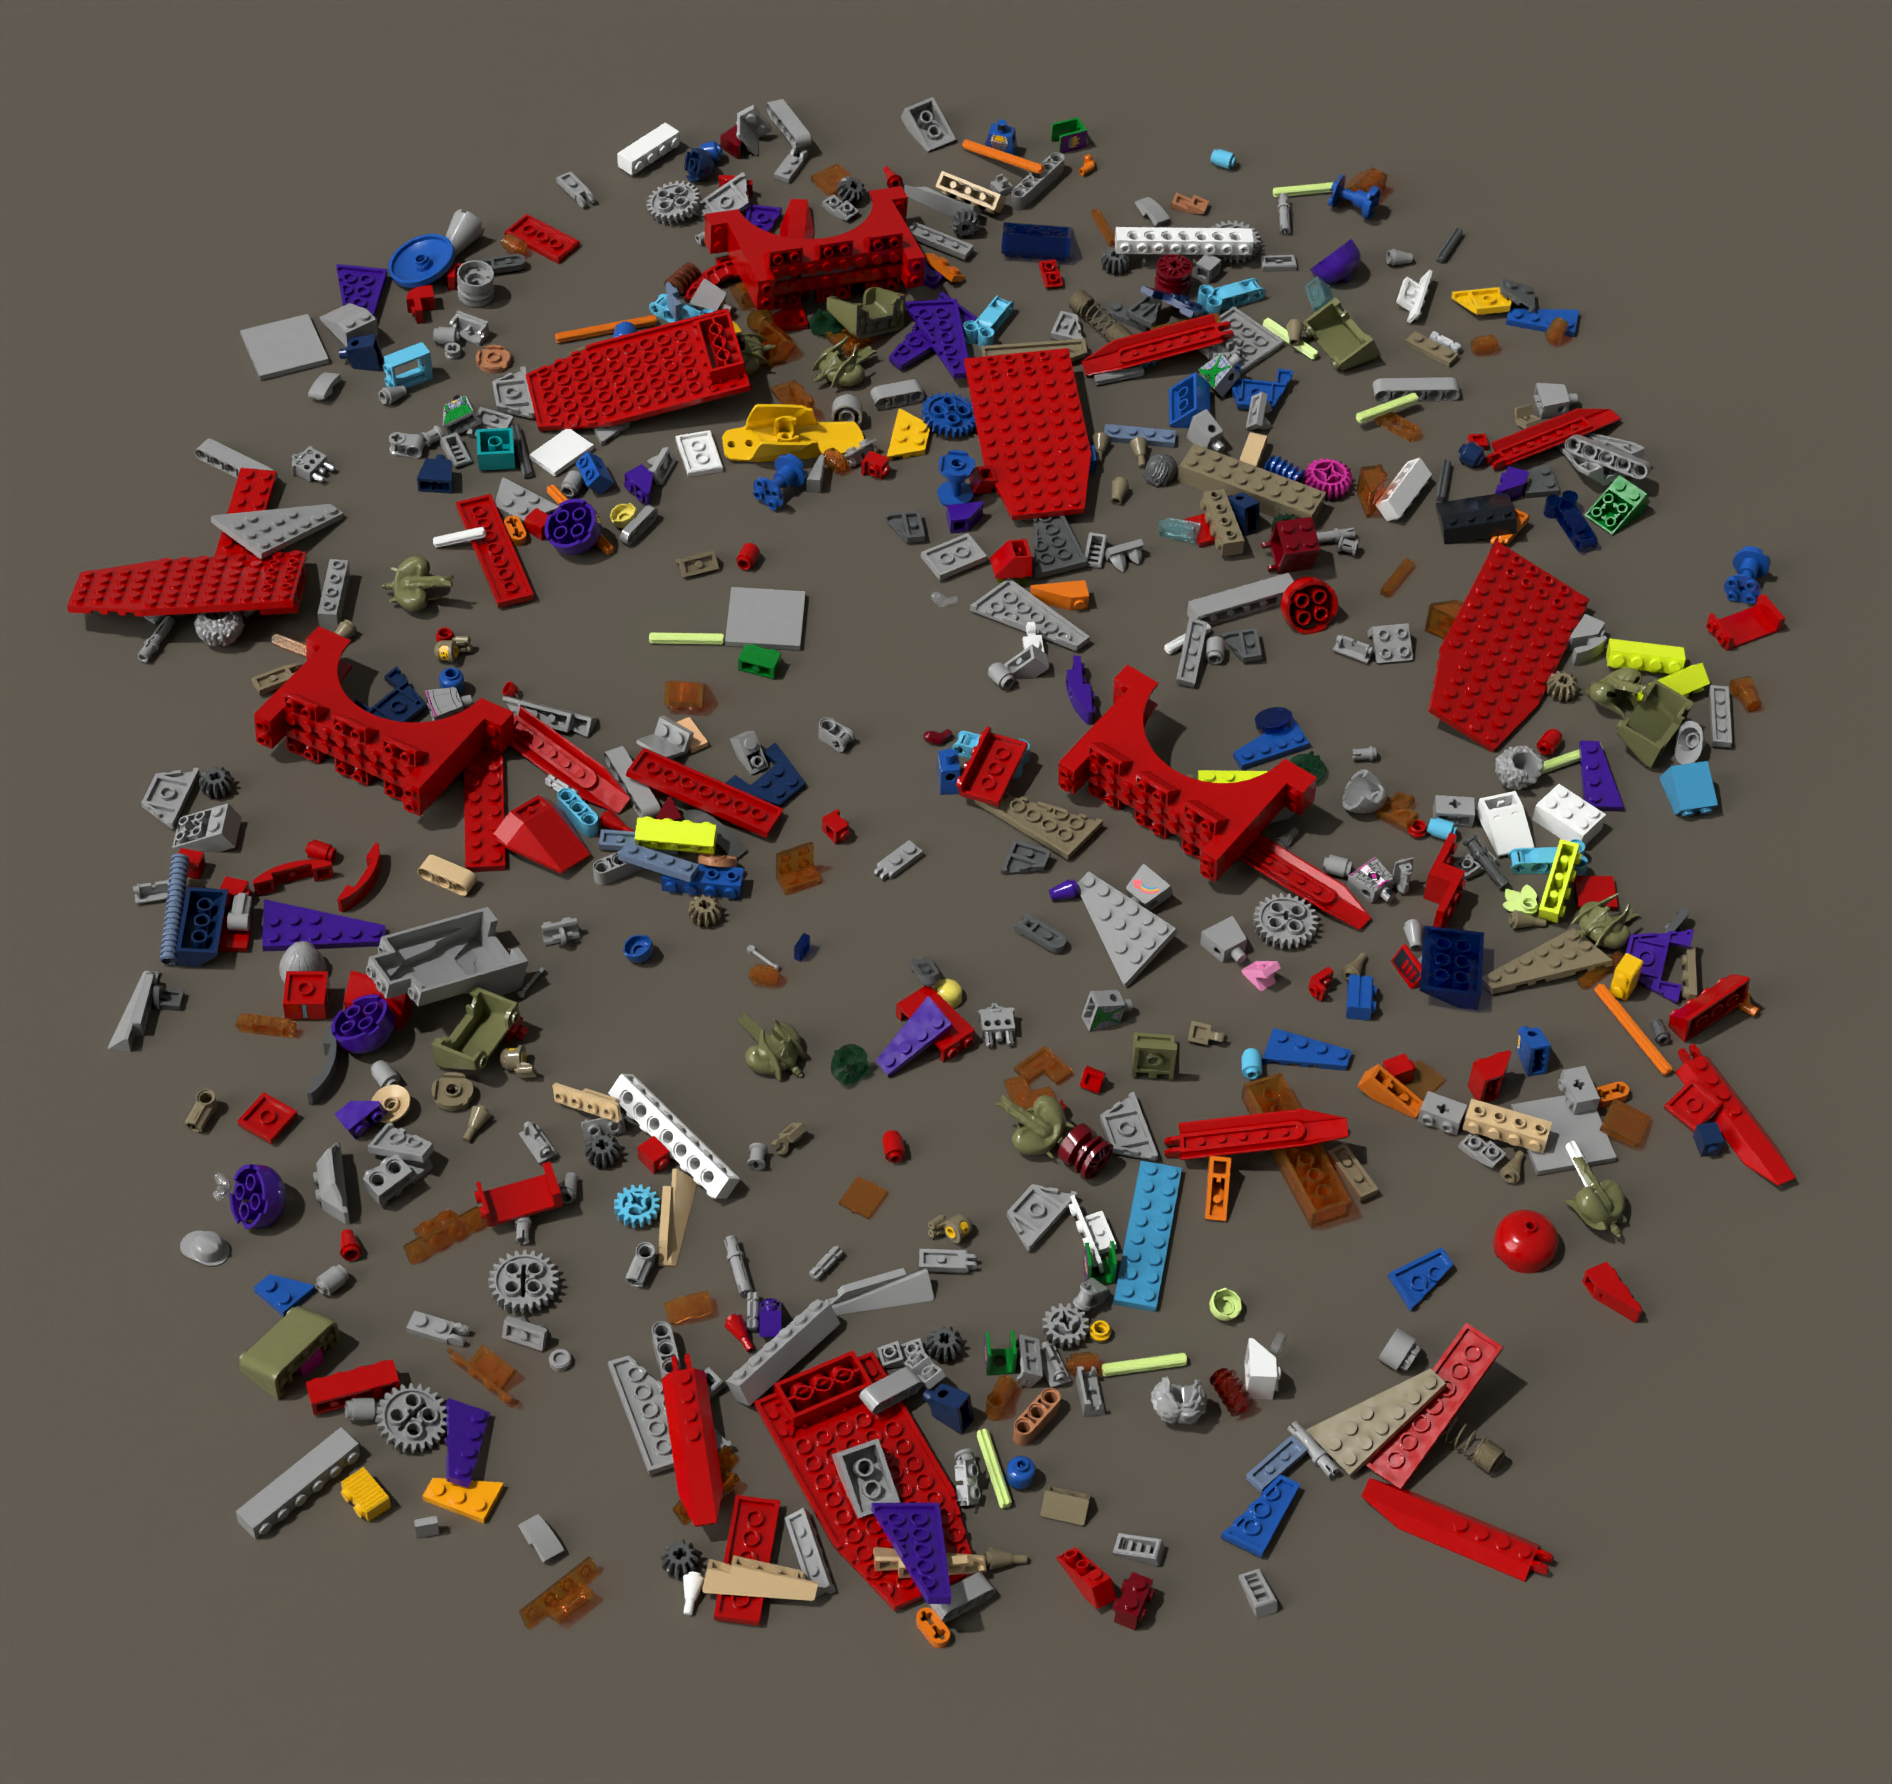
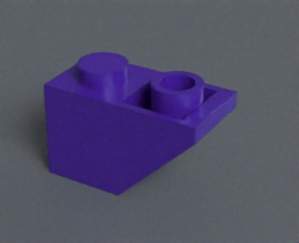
(1513, 482)
(640, 483)
(963, 516)
(360, 1115)
(770, 1317)

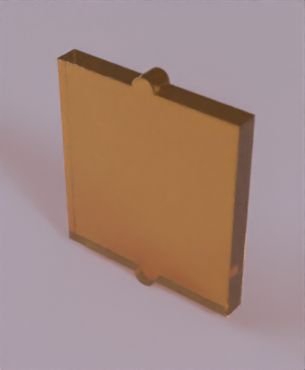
(1424, 1080)
(863, 1197)

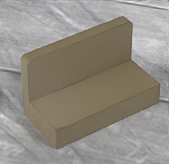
(698, 563)
(1065, 1505)

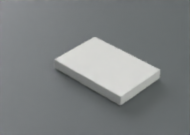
(561, 451)
(699, 453)

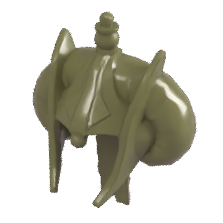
(752, 350)
(840, 370)
(411, 579)
(1615, 687)
(1602, 928)
(773, 1052)
(1042, 1128)
(1599, 1203)

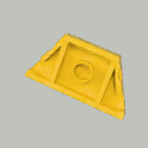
(1483, 300)
(908, 436)

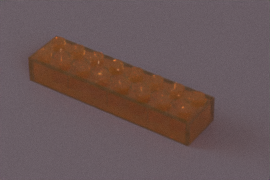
(1303, 1168)

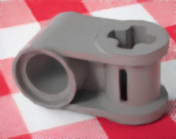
(408, 444)
(834, 734)
(1091, 1294)

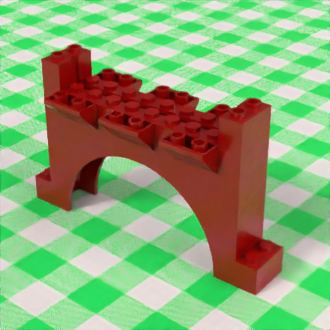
(781, 267)
(410, 757)
(1210, 817)

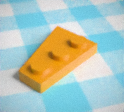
(470, 1502)

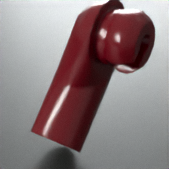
(937, 738)

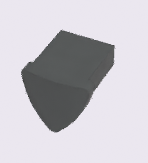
(168, 998)

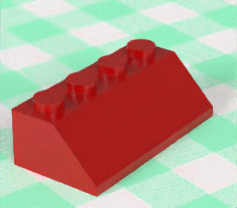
(1709, 1006)

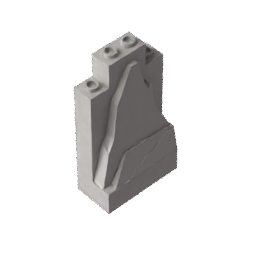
(447, 960)

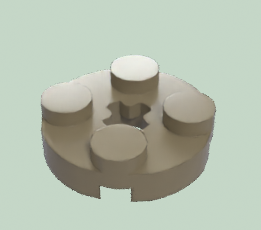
(455, 1101)

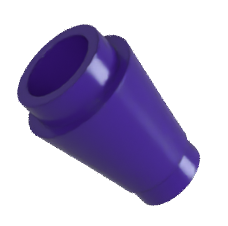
(1065, 890)

